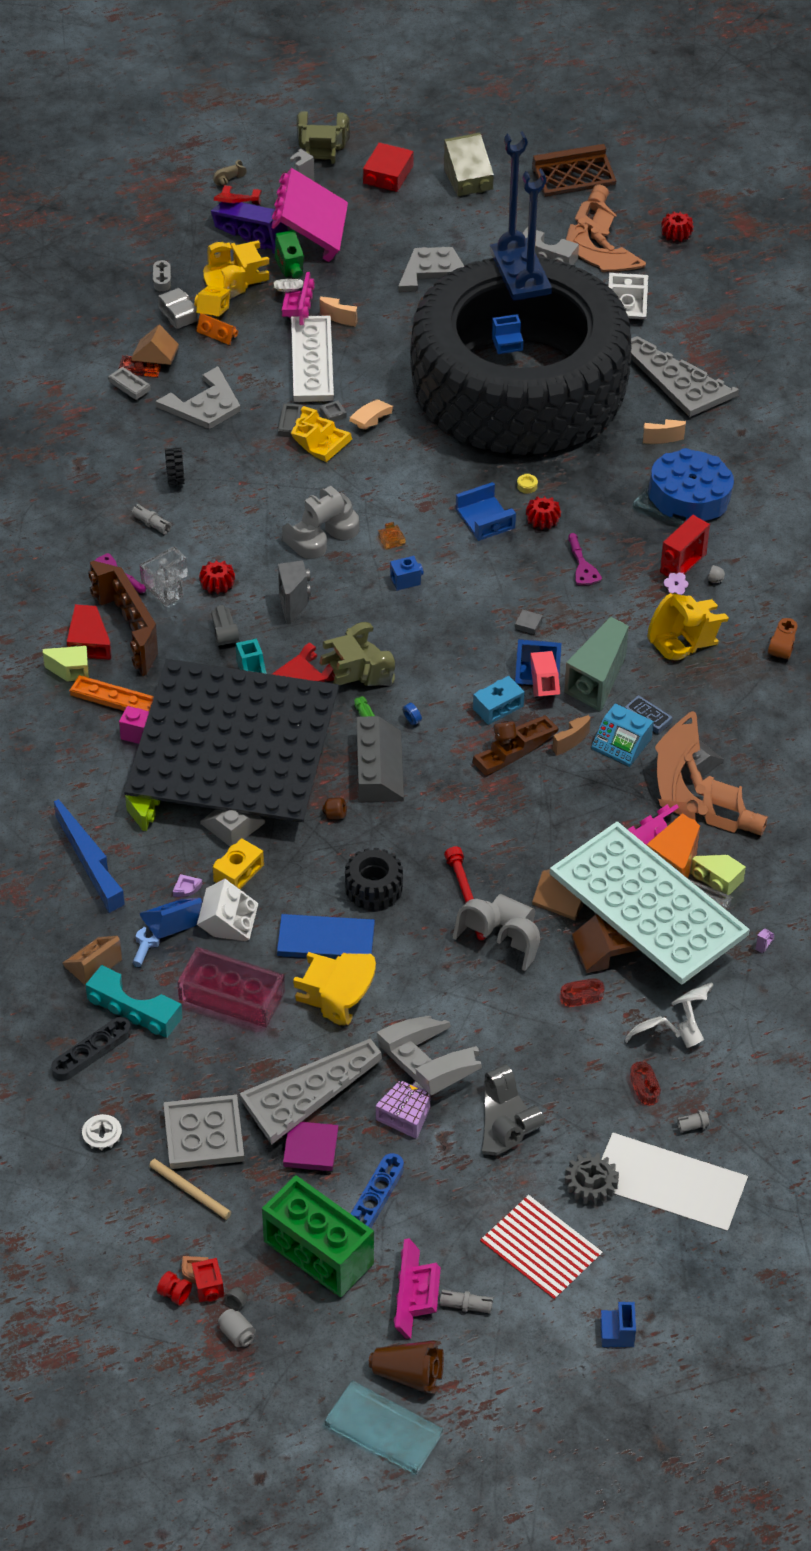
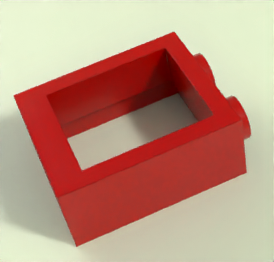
(684, 546)

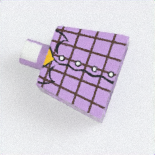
(404, 1108)

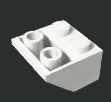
(227, 912)

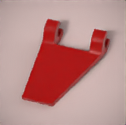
(227, 196)
(301, 668)

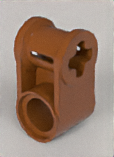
(783, 639)

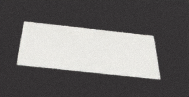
(675, 1181)

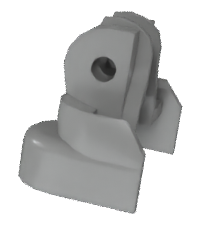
(339, 518)
(505, 911)

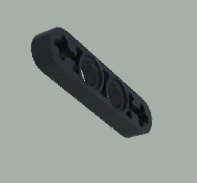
(88, 1045)

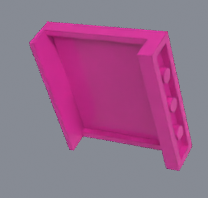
(310, 211)

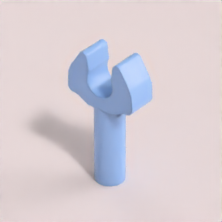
(145, 944)

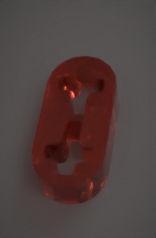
(582, 992)
(641, 1084)

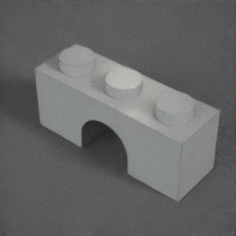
(563, 251)

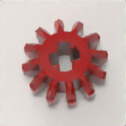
(677, 226)
(543, 512)
(217, 577)

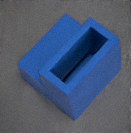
(507, 334)
(618, 1326)

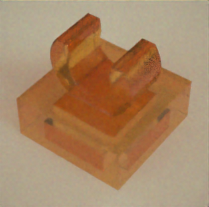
(391, 536)

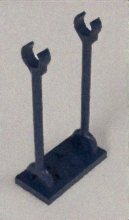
(513, 252)

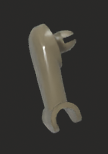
(223, 175)

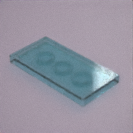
(384, 1427)

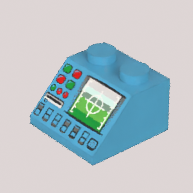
(623, 735)

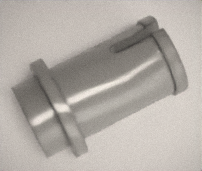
(693, 1121)

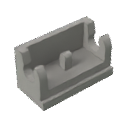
(304, 163)

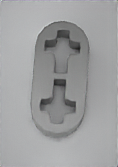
(164, 275)

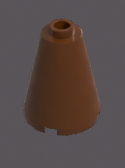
(410, 1364)

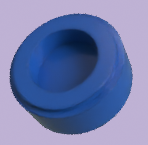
(412, 713)

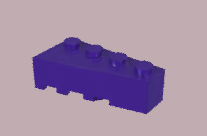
(249, 222)

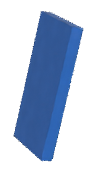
(324, 936)

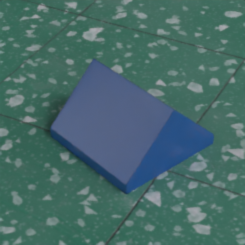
(172, 916)

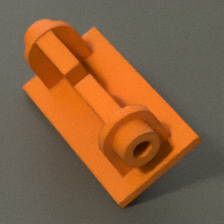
(216, 329)

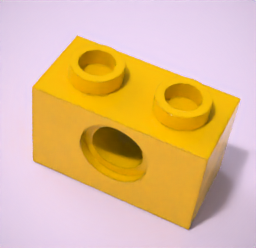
(212, 300)
(239, 863)

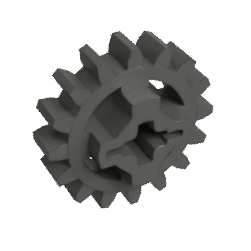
(591, 1178)

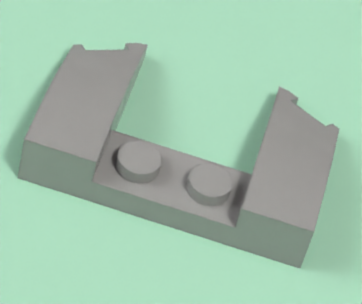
(401, 1044)

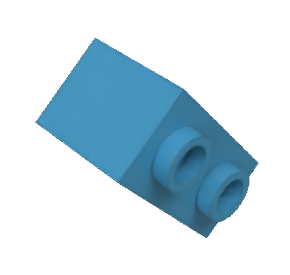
(498, 700)

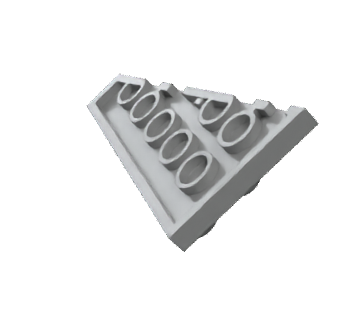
(679, 379)
(295, 1095)

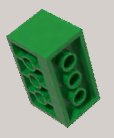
(318, 1236)

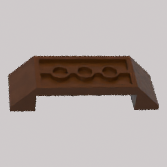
(111, 585)
(598, 942)

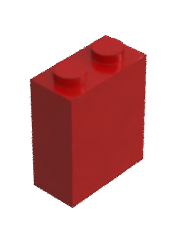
(388, 167)

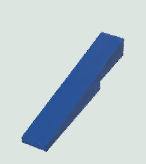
(92, 859)

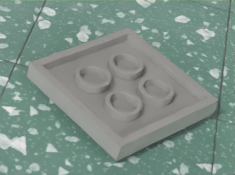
(203, 1131)

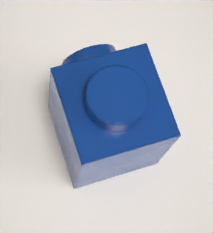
(406, 573)

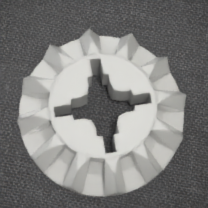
(288, 285)
(92, 1129)

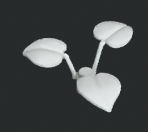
(688, 1029)

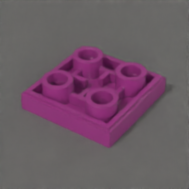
(311, 1146)

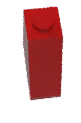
(89, 631)

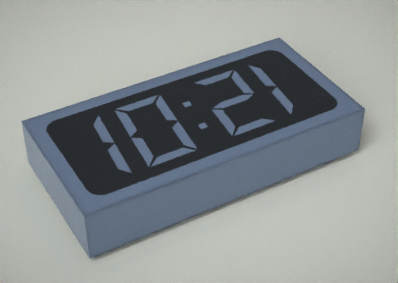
(650, 711)

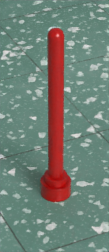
(455, 857)

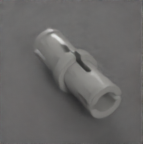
(151, 519)
(466, 1301)

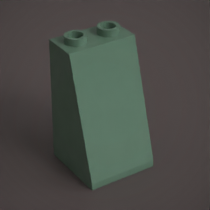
(596, 664)

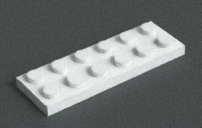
(312, 359)

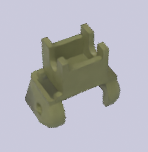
(323, 140)
(358, 659)

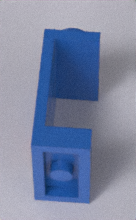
(483, 512)

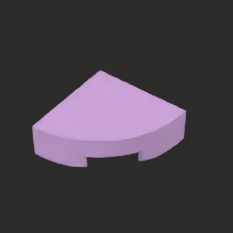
(186, 886)
(764, 939)

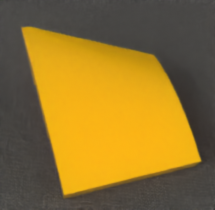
(319, 435)

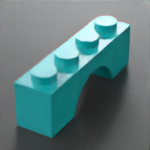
(250, 656)
(156, 1014)

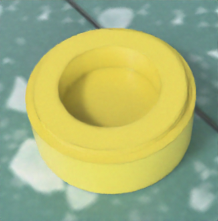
(527, 483)

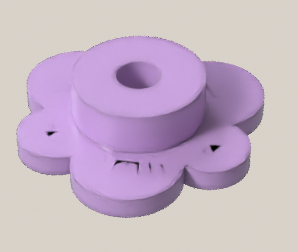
(679, 579)

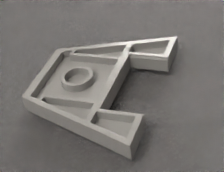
(427, 264)
(207, 407)

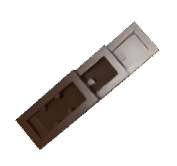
(529, 737)

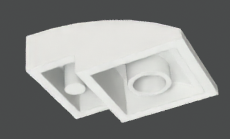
(632, 292)

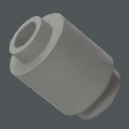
(236, 1328)

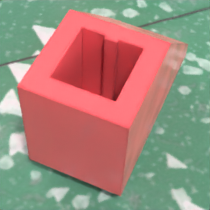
(544, 674)

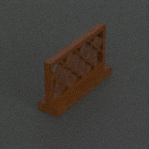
(571, 159)

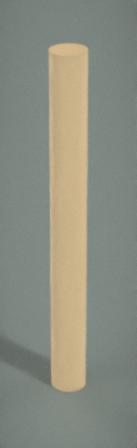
(190, 1189)

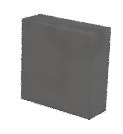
(333, 411)
(528, 622)

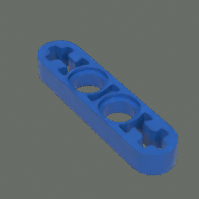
(379, 1195)

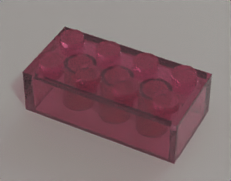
(231, 987)

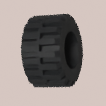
(369, 892)

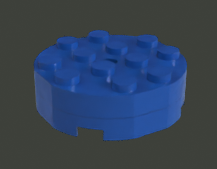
(690, 484)

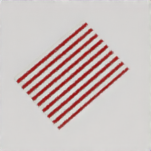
(541, 1246)

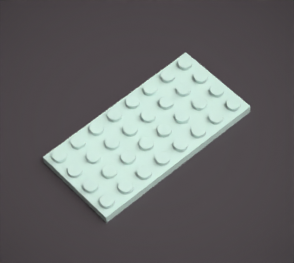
(649, 902)

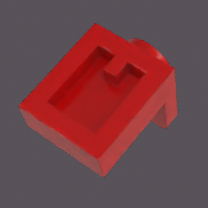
(208, 1280)

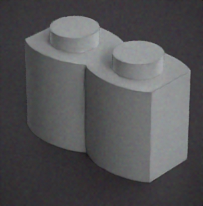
(178, 308)

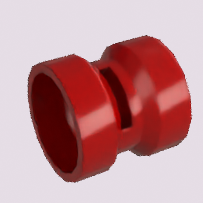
(174, 1288)

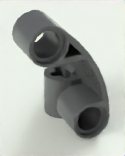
(505, 1113)

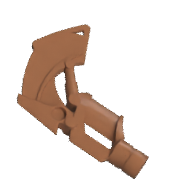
(606, 259)
(673, 752)

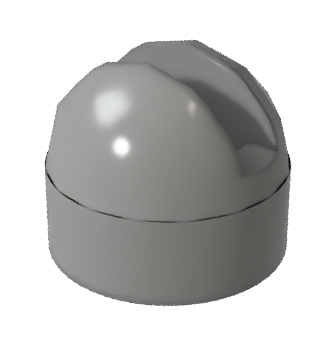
(716, 574)

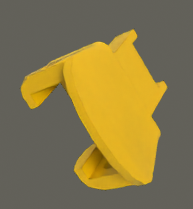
(237, 273)
(686, 617)
(336, 984)

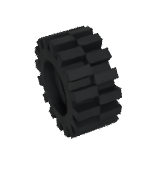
(174, 466)

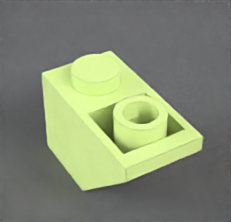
(67, 662)
(718, 872)

